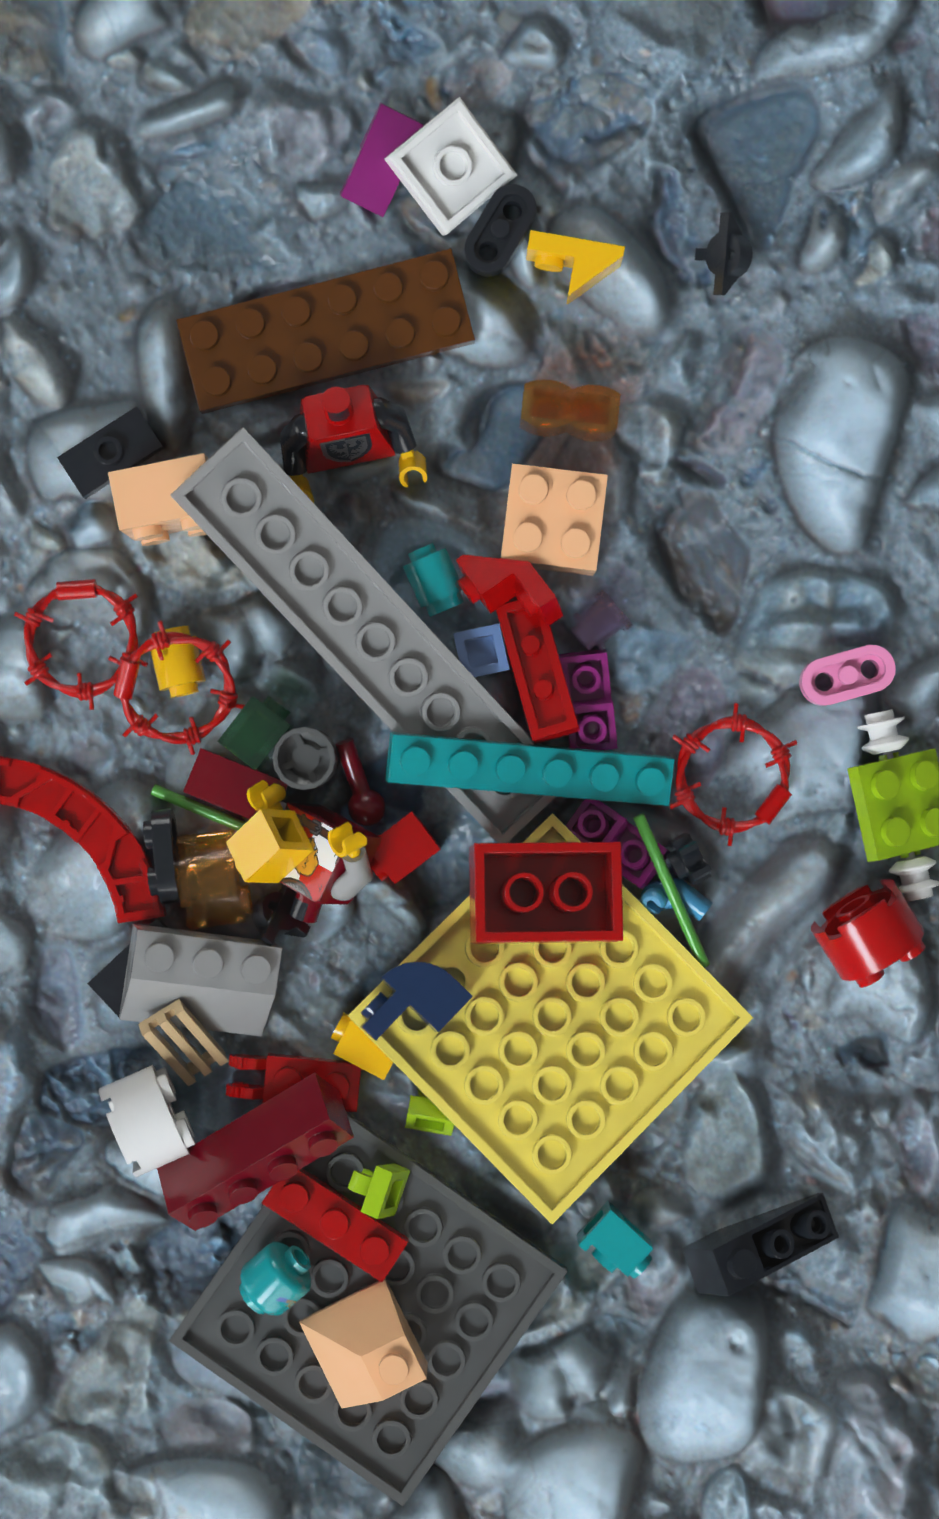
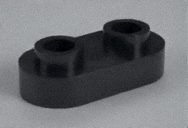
(500, 232)
(161, 836)

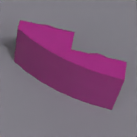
(371, 179)
(591, 696)
(600, 823)

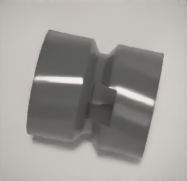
(305, 758)

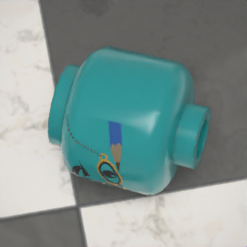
(275, 1278)

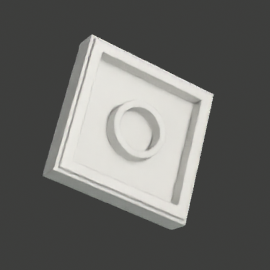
(450, 166)

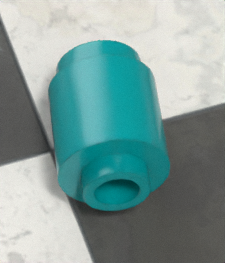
(433, 579)

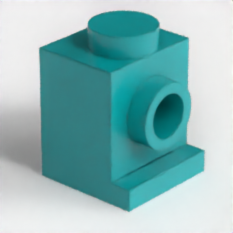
(616, 1242)

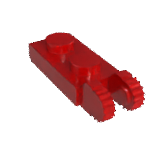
(286, 1070)

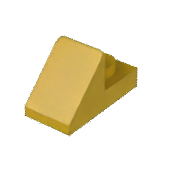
(589, 259)

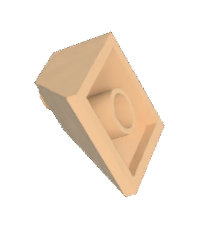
(365, 1346)

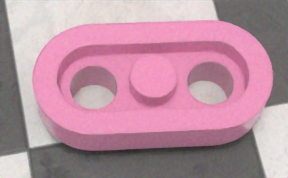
(846, 675)

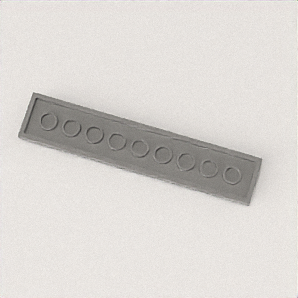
(349, 614)

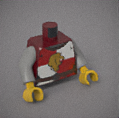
(340, 855)

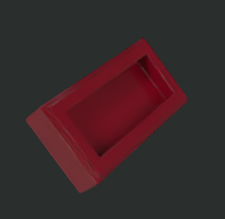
(225, 782)

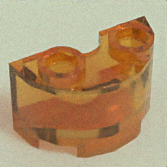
(210, 881)

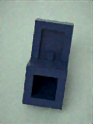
(423, 988)

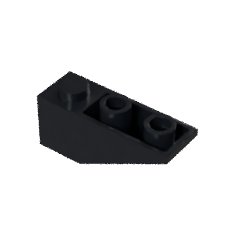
(759, 1245)

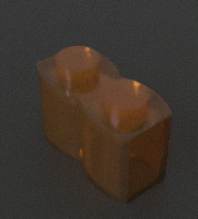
(582, 412)

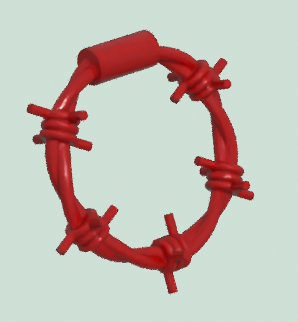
(71, 591)
(128, 675)
(771, 805)

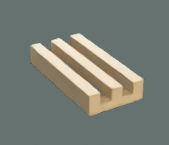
(197, 1062)

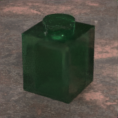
(256, 731)

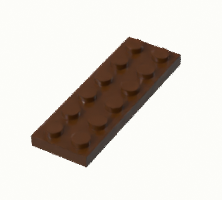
(325, 331)

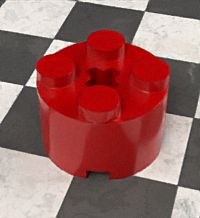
(869, 933)

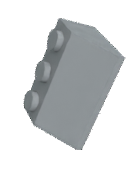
(217, 977)

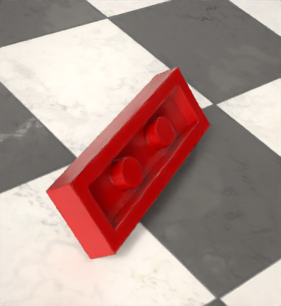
(537, 673)
(337, 1223)

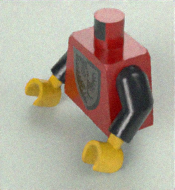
(346, 430)

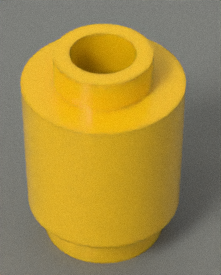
(178, 669)

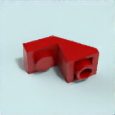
(500, 580)

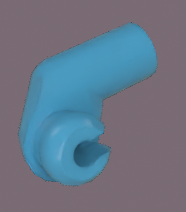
(656, 900)

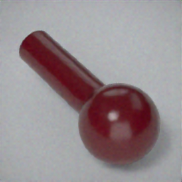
(365, 805)

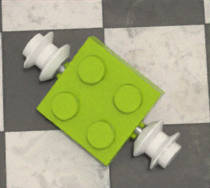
(898, 804)

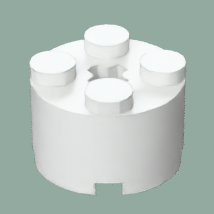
(146, 1120)

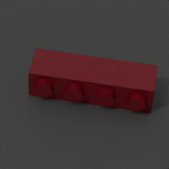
(255, 1152)

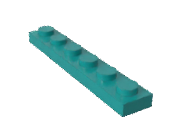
(529, 769)

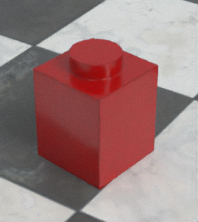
(403, 849)

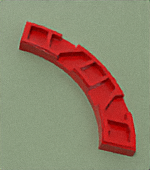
(90, 824)

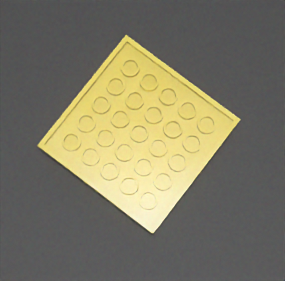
(561, 1043)

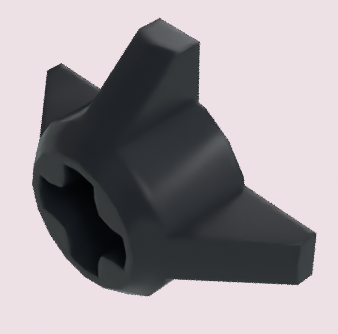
(719, 250)
(279, 921)

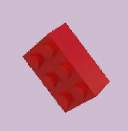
(545, 892)

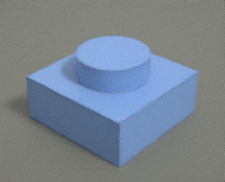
(482, 650)

